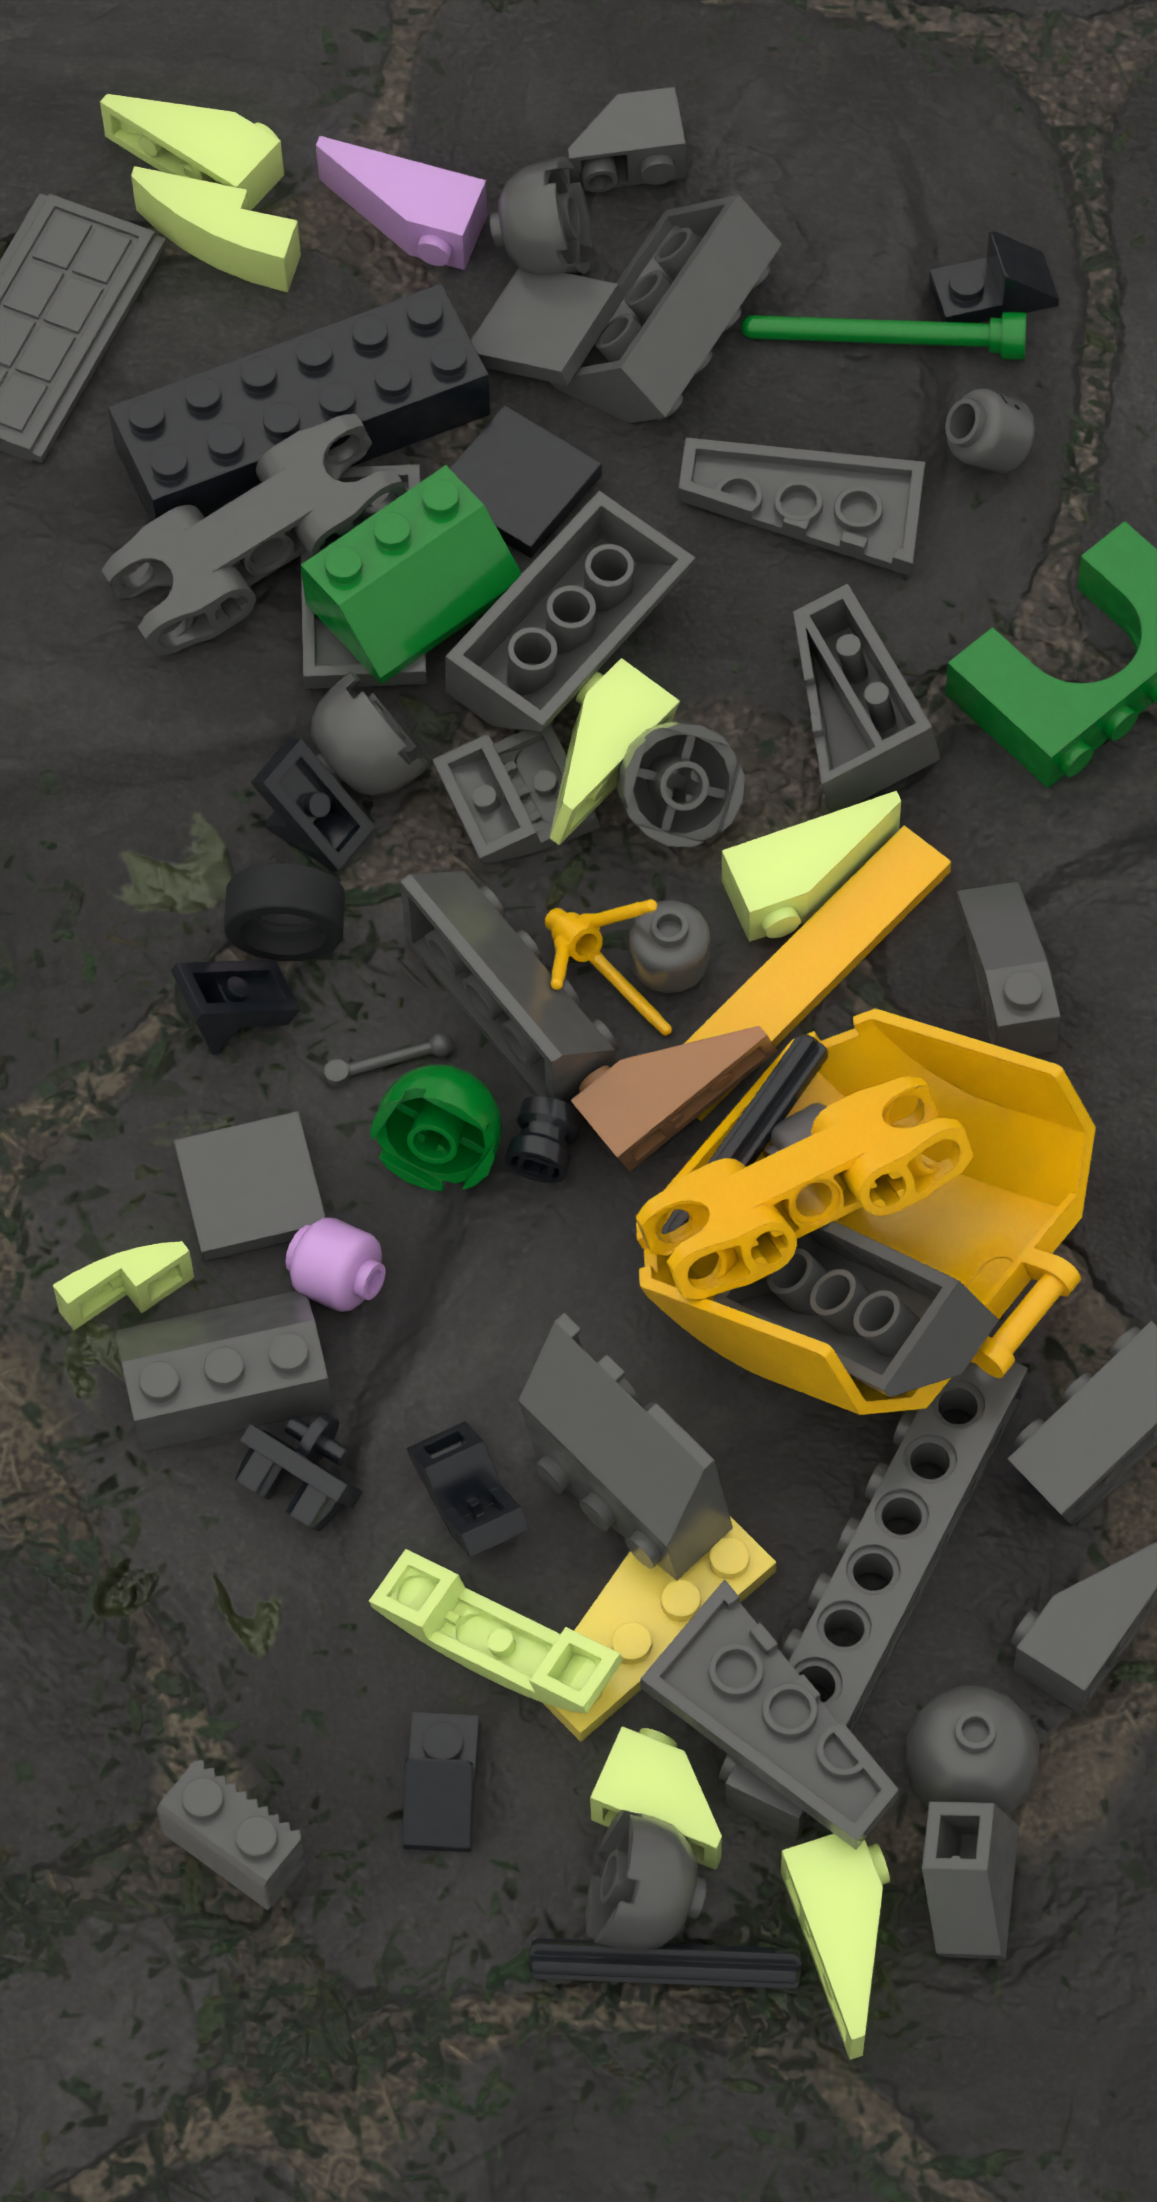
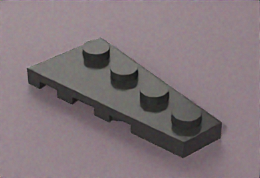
(819, 497)
(754, 1705)

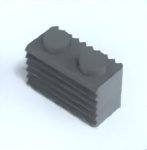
(232, 1834)

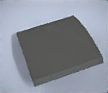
(508, 792)

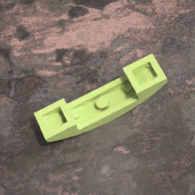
(491, 1639)

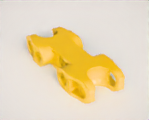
(762, 1209)

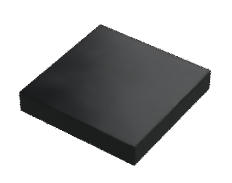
(525, 478)

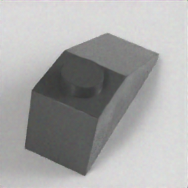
(1010, 969)
(1086, 1629)

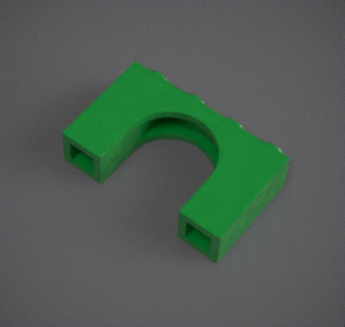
(1060, 723)

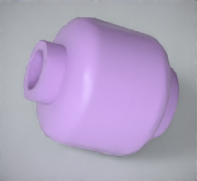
(335, 1264)

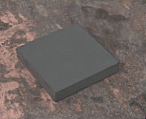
(546, 325)
(249, 1185)

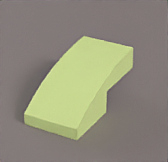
(141, 1273)

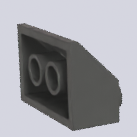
(223, 1370)

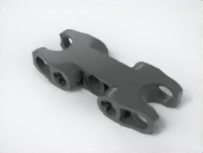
(221, 555)

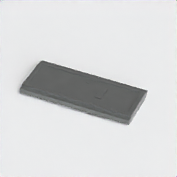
(61, 305)

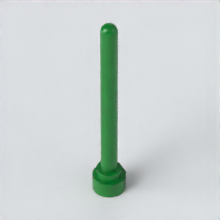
(1001, 335)

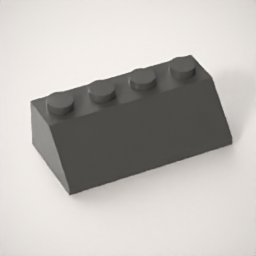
(675, 306)
(564, 617)
(503, 983)
(877, 1309)

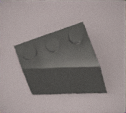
(621, 1459)

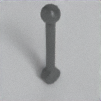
(338, 1072)

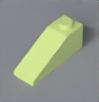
(196, 142)
(610, 718)
(795, 871)
(839, 1909)

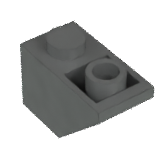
(631, 143)
(969, 1877)

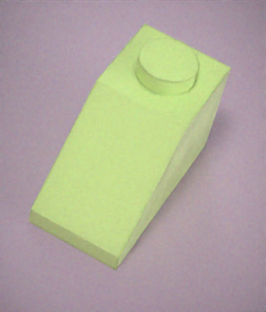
(657, 1780)

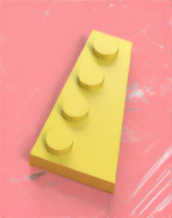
(648, 1608)

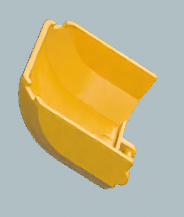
(983, 1227)

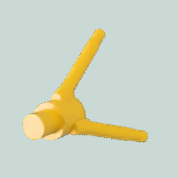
(581, 939)

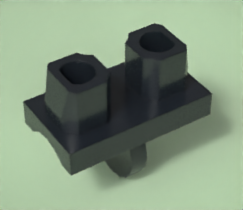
(271, 1459)

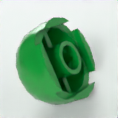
(438, 1127)

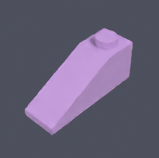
(414, 204)

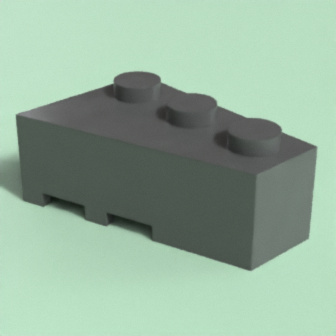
(859, 703)
(1098, 1432)

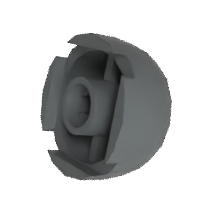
(543, 220)
(363, 741)
(680, 783)
(972, 1749)
(645, 1884)

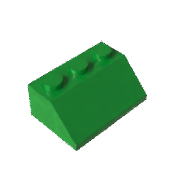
(410, 575)

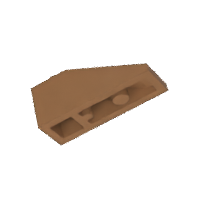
(659, 1093)

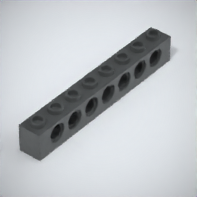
(901, 1559)

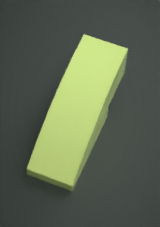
(219, 227)

